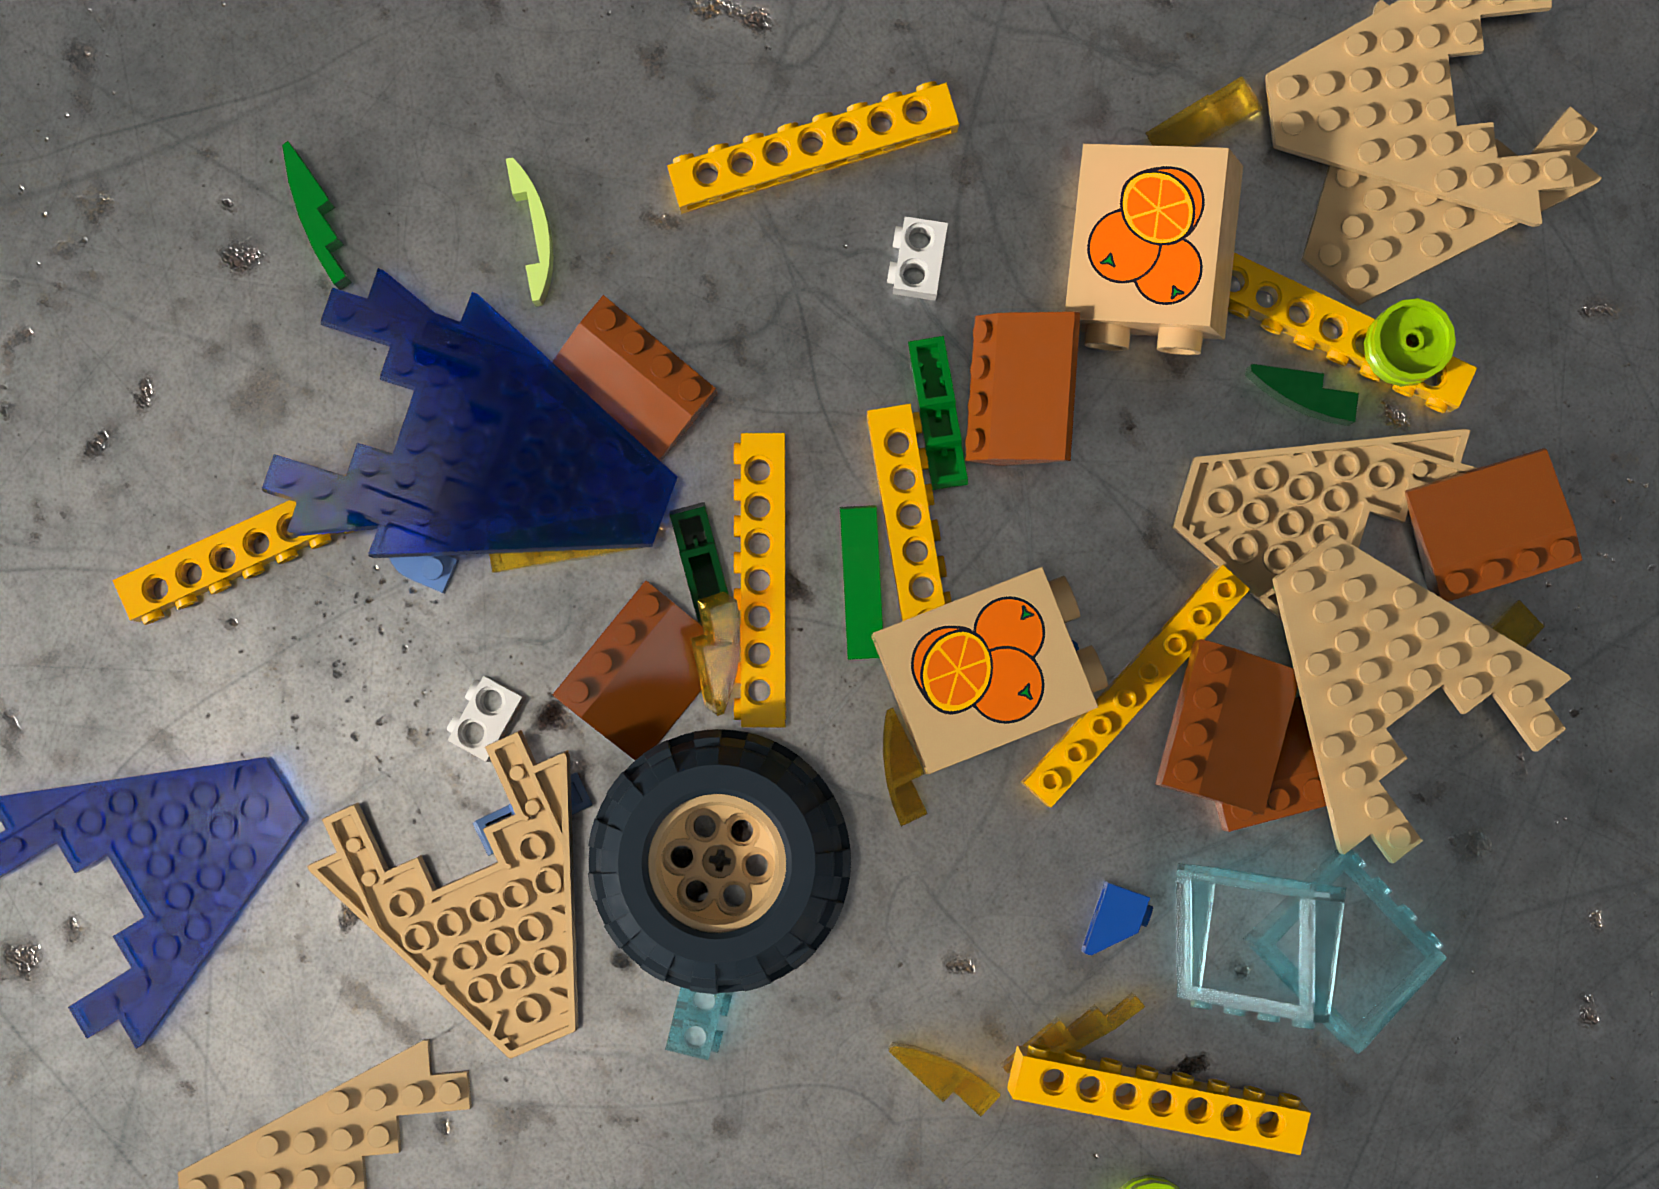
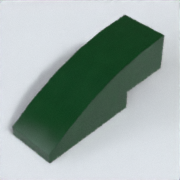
(1305, 393)
(698, 552)

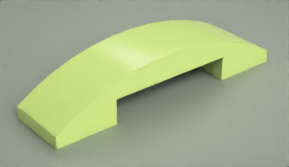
(540, 273)

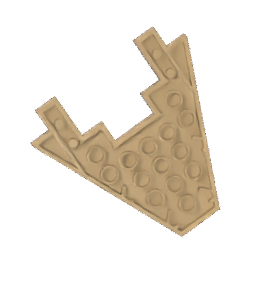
(1386, 109)
(1381, 235)
(1277, 504)
(1370, 652)
(497, 937)
(330, 1136)

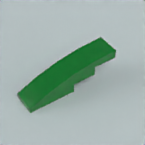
(311, 207)
(938, 412)
(861, 579)

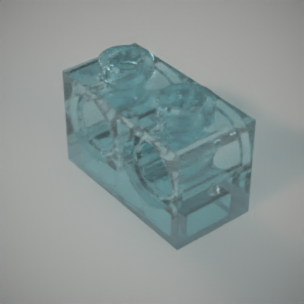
(688, 1015)

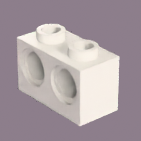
(925, 259)
(494, 723)

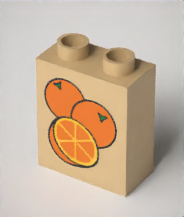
(1154, 245)
(989, 668)

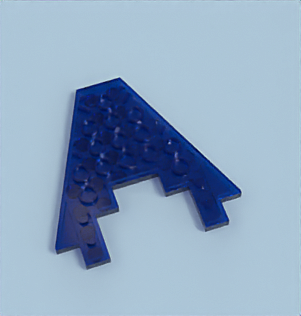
(435, 433)
(553, 476)
(188, 854)

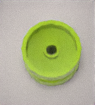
(1431, 337)

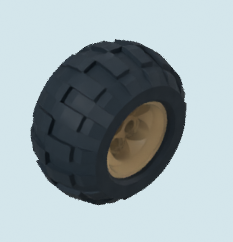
(645, 893)

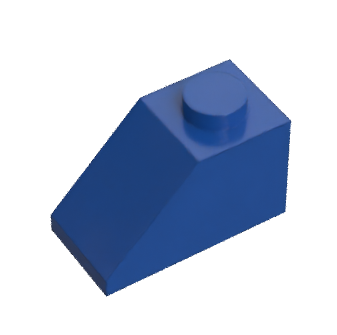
(1116, 917)

